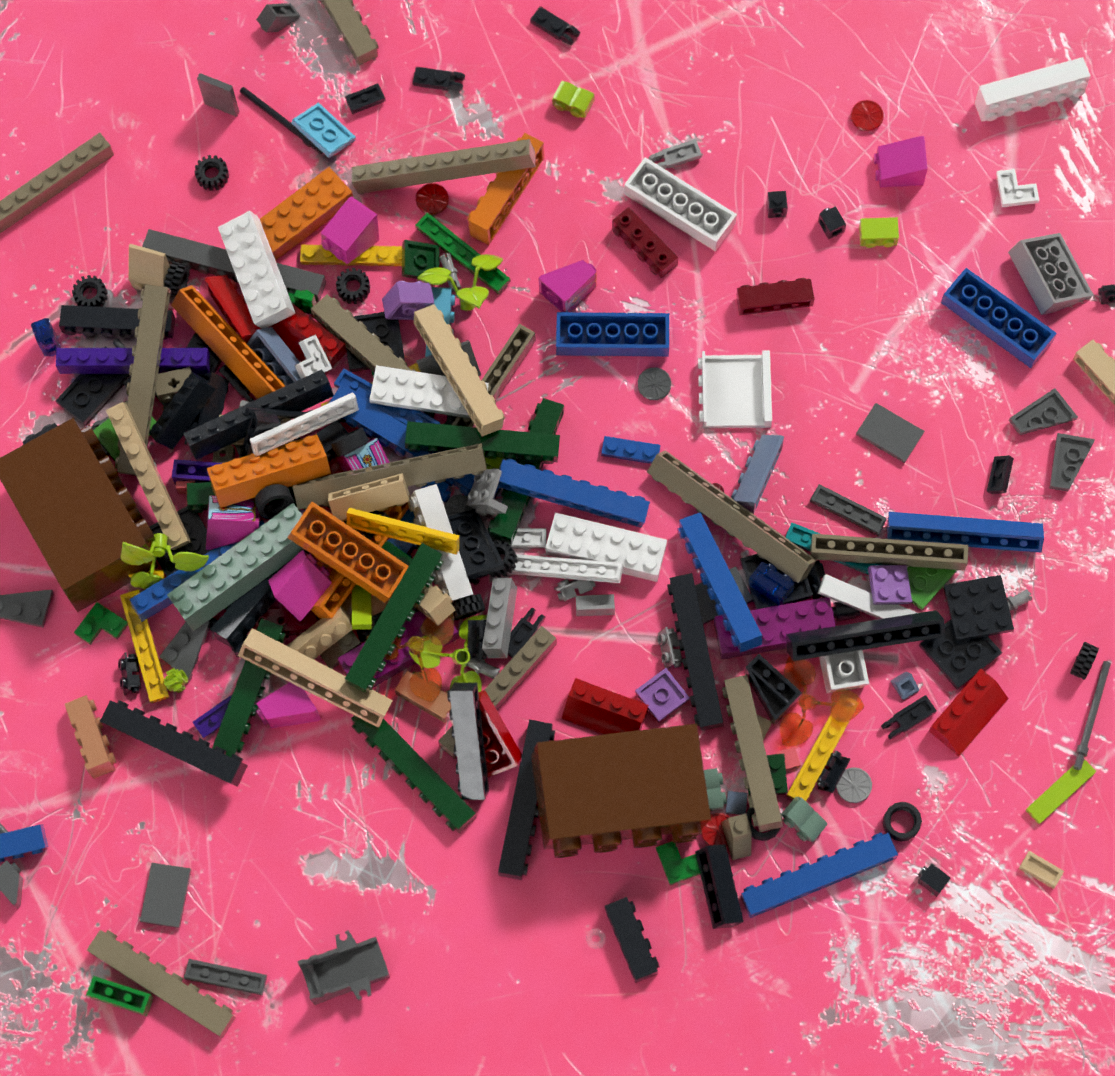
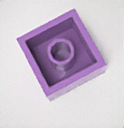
(407, 298)

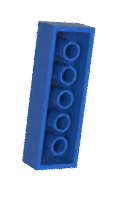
(998, 317)
(612, 334)

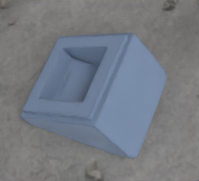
(905, 685)
(736, 802)

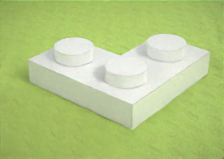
(1013, 194)
(315, 358)

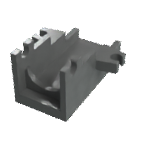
(344, 969)

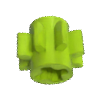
(175, 680)

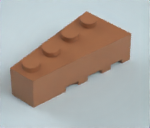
(90, 736)

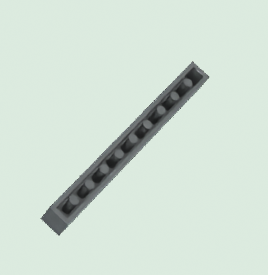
(217, 262)

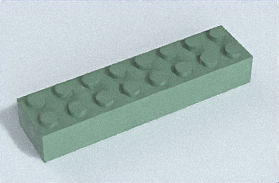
(237, 569)

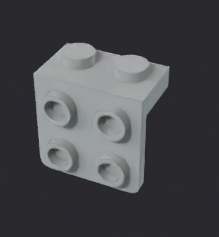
(483, 492)

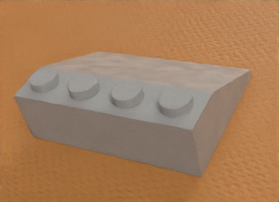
(1050, 273)

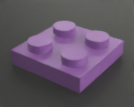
(889, 585)
(662, 695)

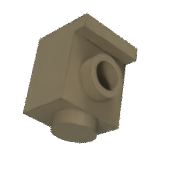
(228, 450)

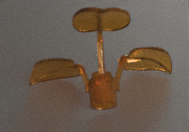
(429, 682)
(795, 728)

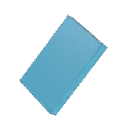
(323, 130)

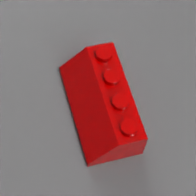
(232, 305)
(300, 327)
(603, 709)
(969, 712)
(499, 745)

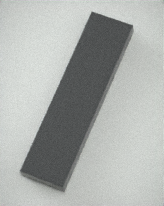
(848, 510)
(225, 977)

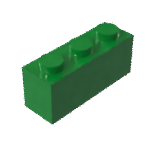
(120, 996)

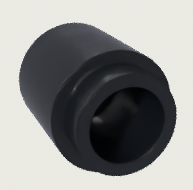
(844, 612)

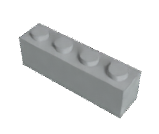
(499, 618)

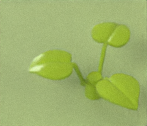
(468, 297)
(137, 556)
(432, 653)

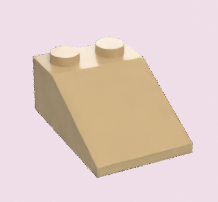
(146, 267)

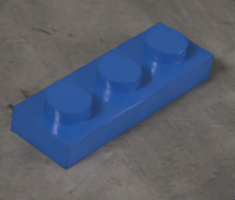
(629, 449)

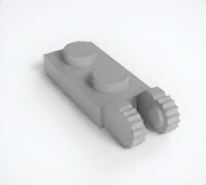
(677, 154)

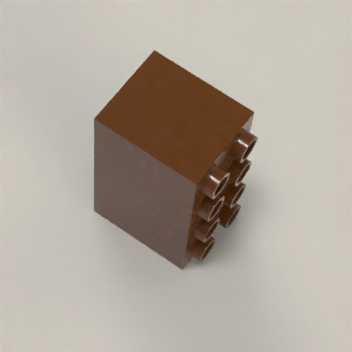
(76, 511)
(620, 789)

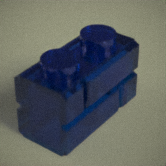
(46, 336)
(771, 583)

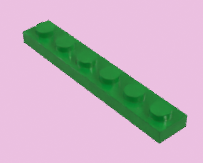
(460, 251)

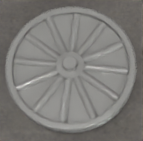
(854, 785)

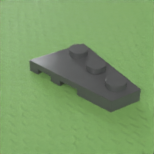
(1043, 413)
(1068, 458)
(26, 607)
(185, 647)

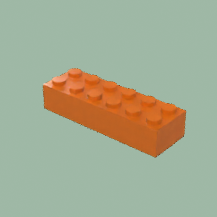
(502, 196)
(304, 211)
(283, 465)
(348, 552)

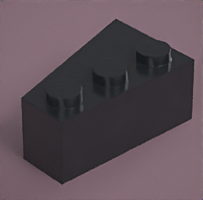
(772, 688)

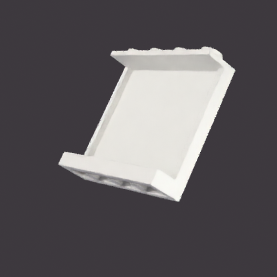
(735, 391)

